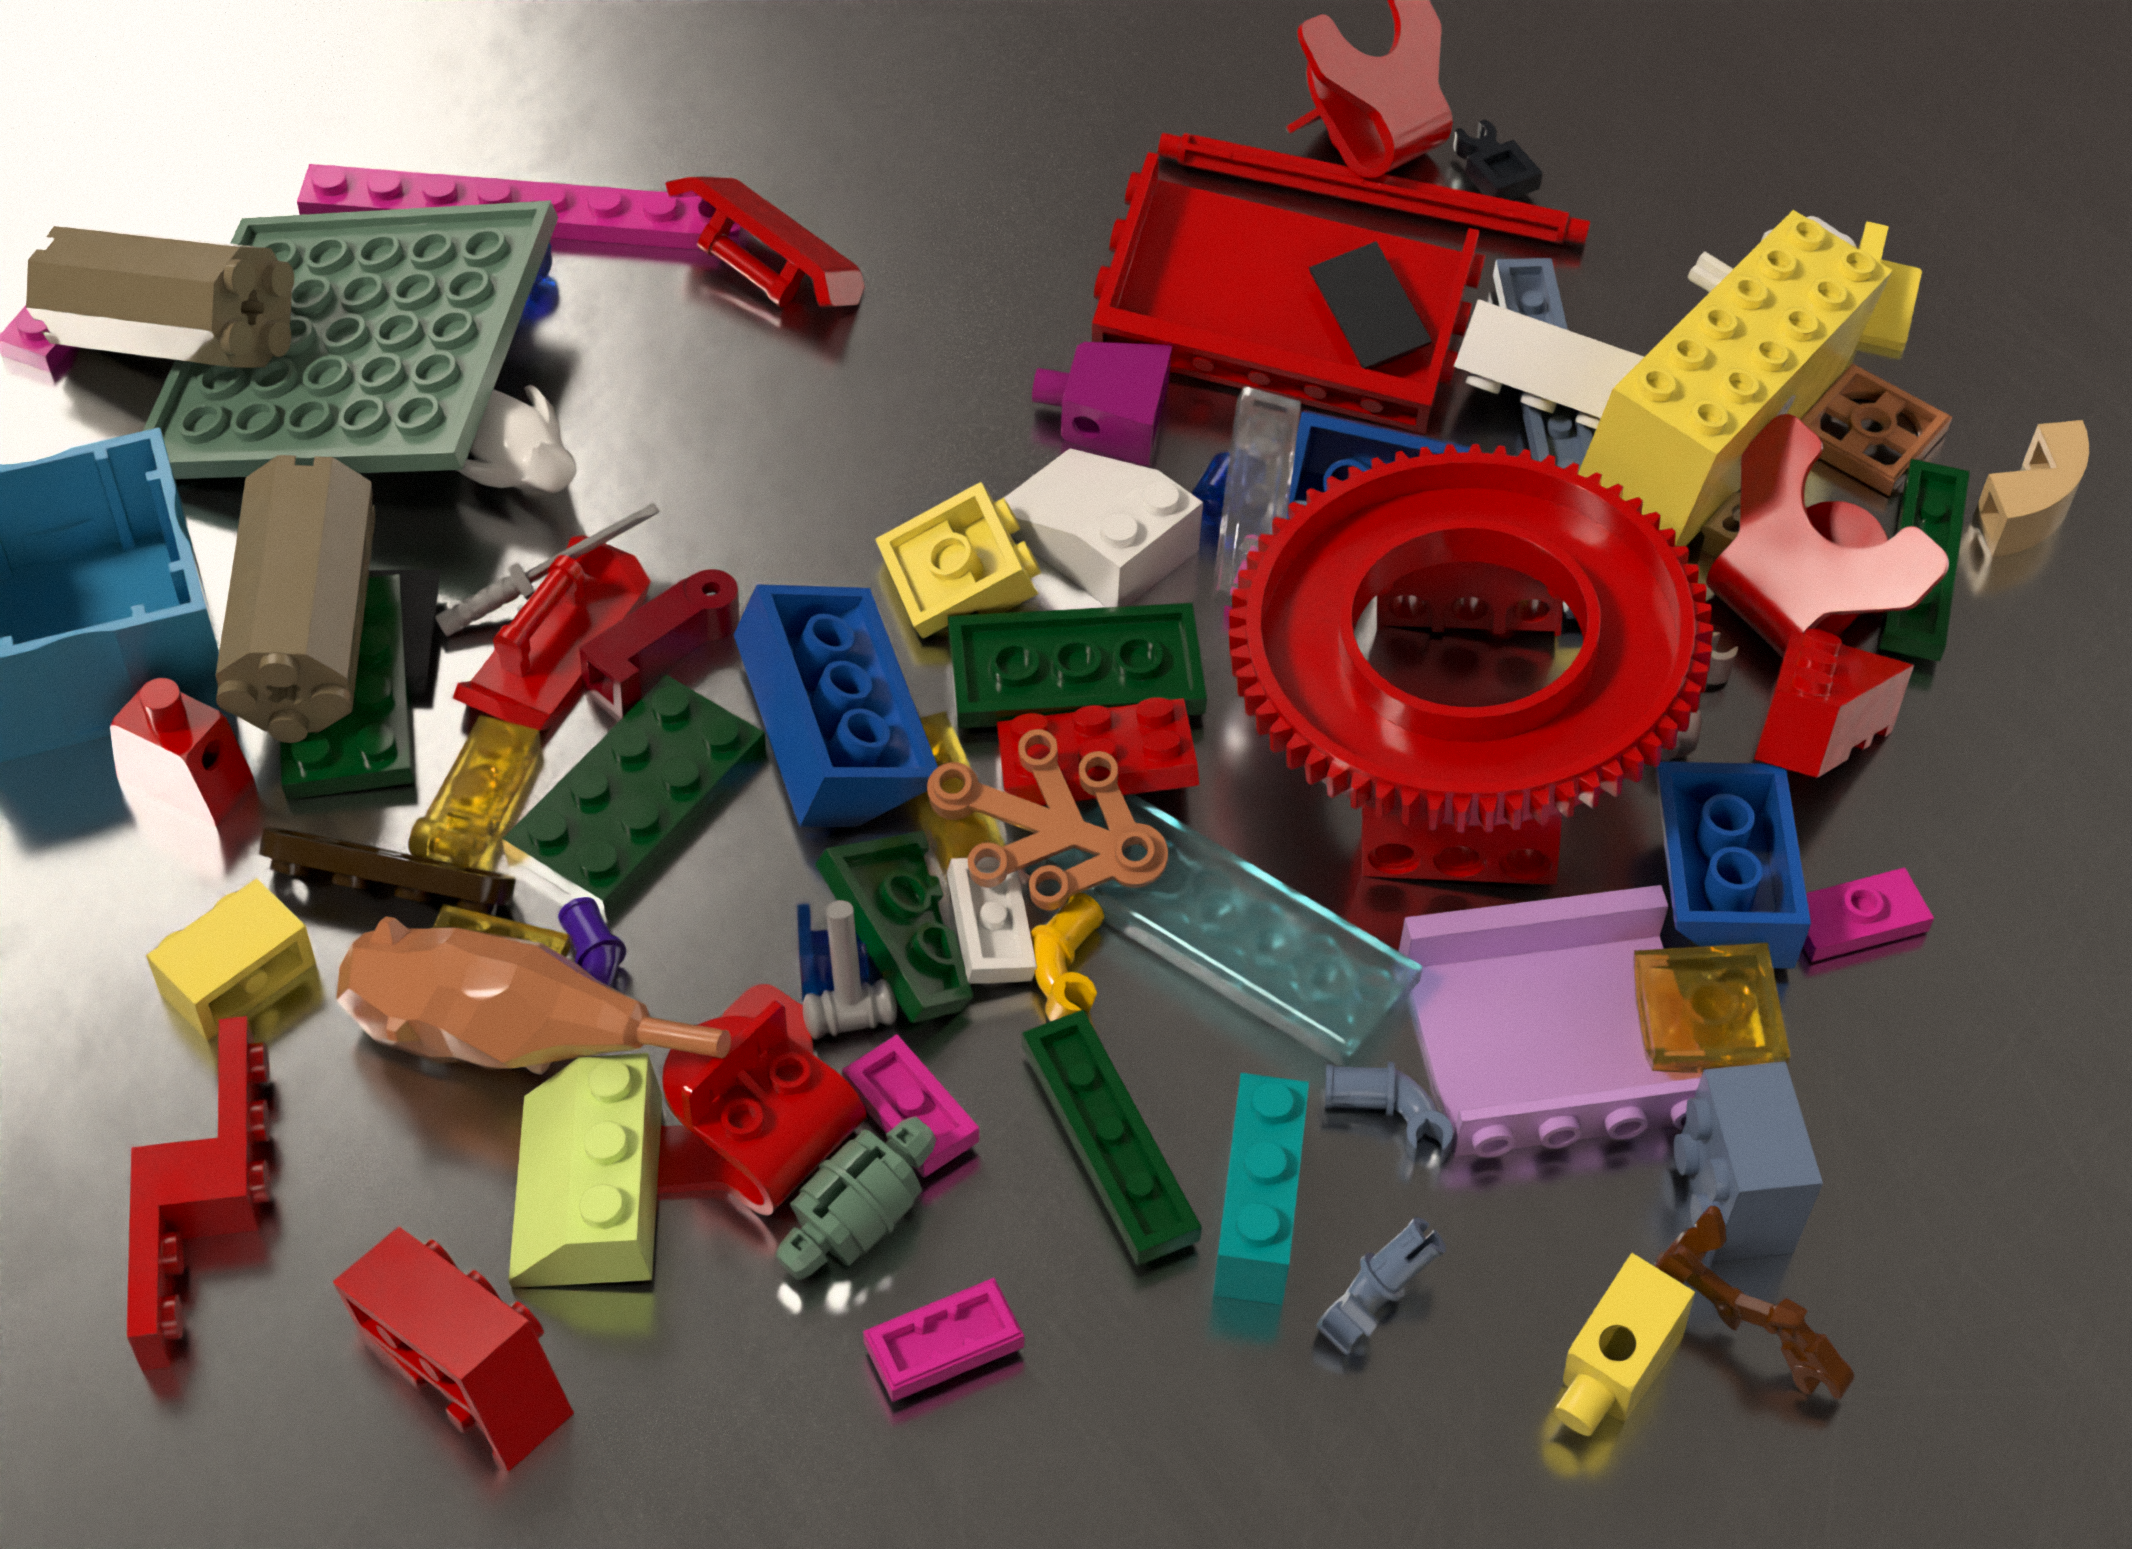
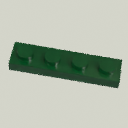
(1936, 504)
(1111, 1137)

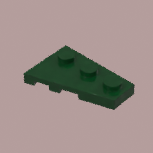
(901, 921)

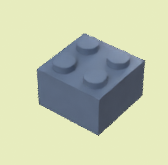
(1749, 1159)

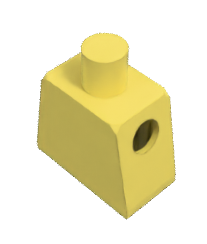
(1623, 1345)

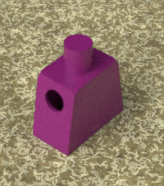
(1110, 397)

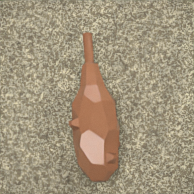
(495, 1001)

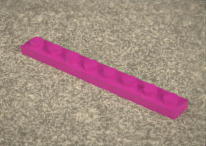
(582, 210)

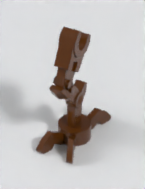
(1807, 1353)

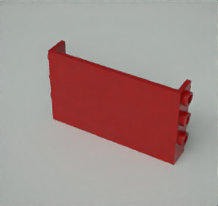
(1242, 309)

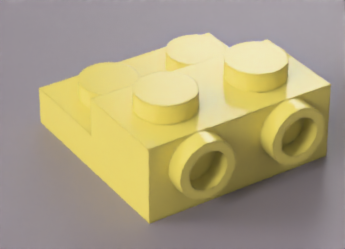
(959, 560)

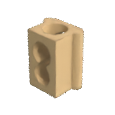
(1718, 527)

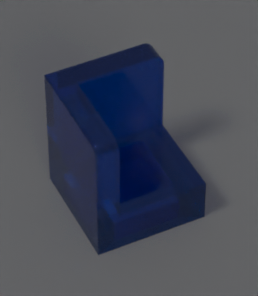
(816, 958)

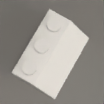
(1542, 362)

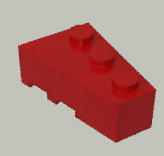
(459, 1340)

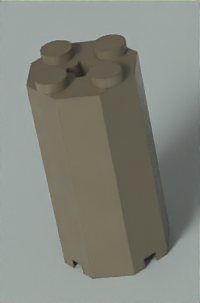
(161, 296)
(296, 597)

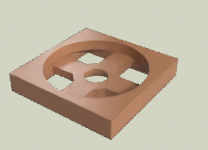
(1891, 400)

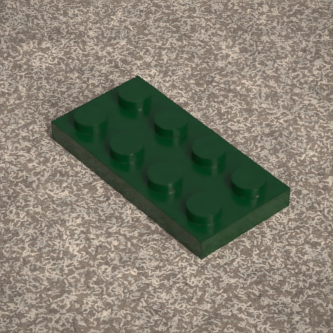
(1073, 660)
(374, 740)
(634, 794)

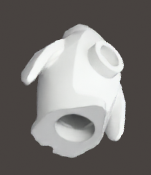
(520, 446)

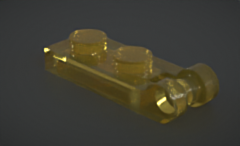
(476, 792)

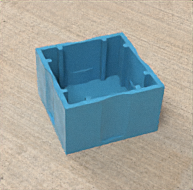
(95, 592)

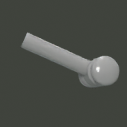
(850, 1004)

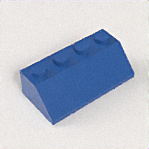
(833, 703)

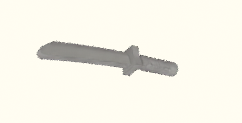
(521, 582)

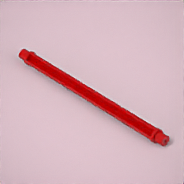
(1381, 191)

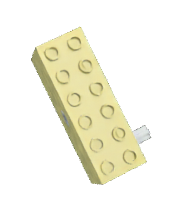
(1748, 352)

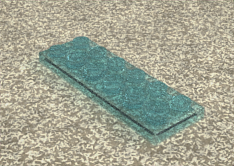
(1252, 938)

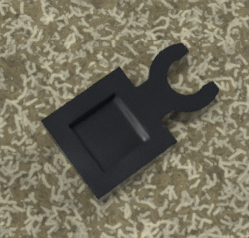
(1496, 167)

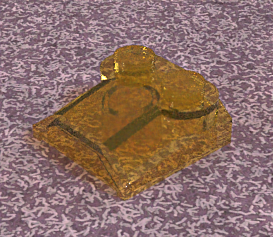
(1708, 1007)

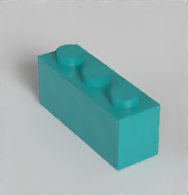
(1261, 1189)

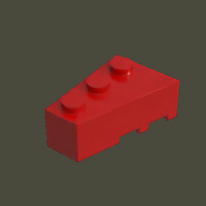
(1828, 703)

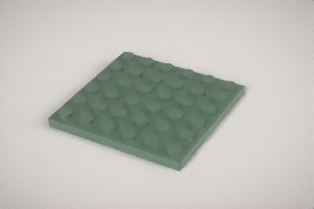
(389, 346)

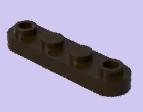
(359, 864)

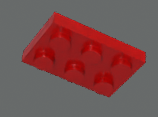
(1145, 739)

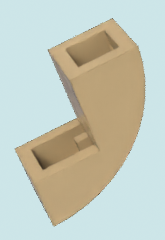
(2030, 504)

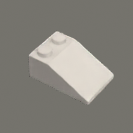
(1107, 524)

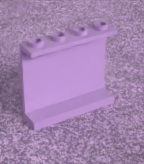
(1539, 1021)

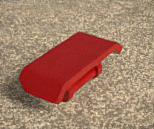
(834, 276)
(538, 653)

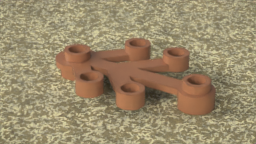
(1055, 827)

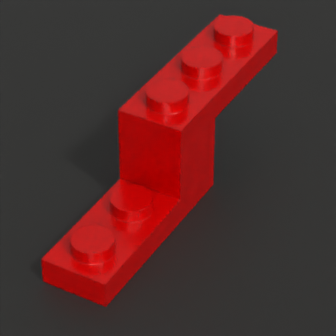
(195, 1193)

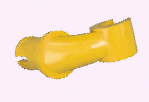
(1054, 954)

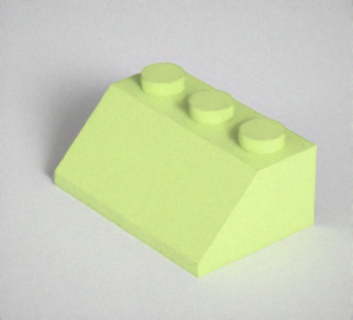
(588, 1175)

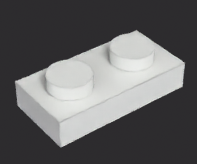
(991, 925)

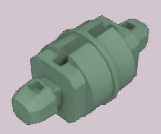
(856, 1197)

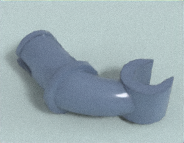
(1391, 1091)
(1378, 1281)

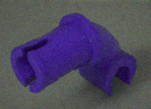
(593, 942)

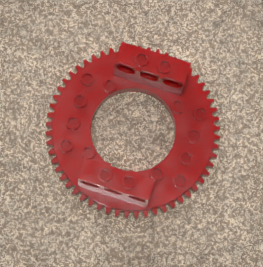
(1473, 548)

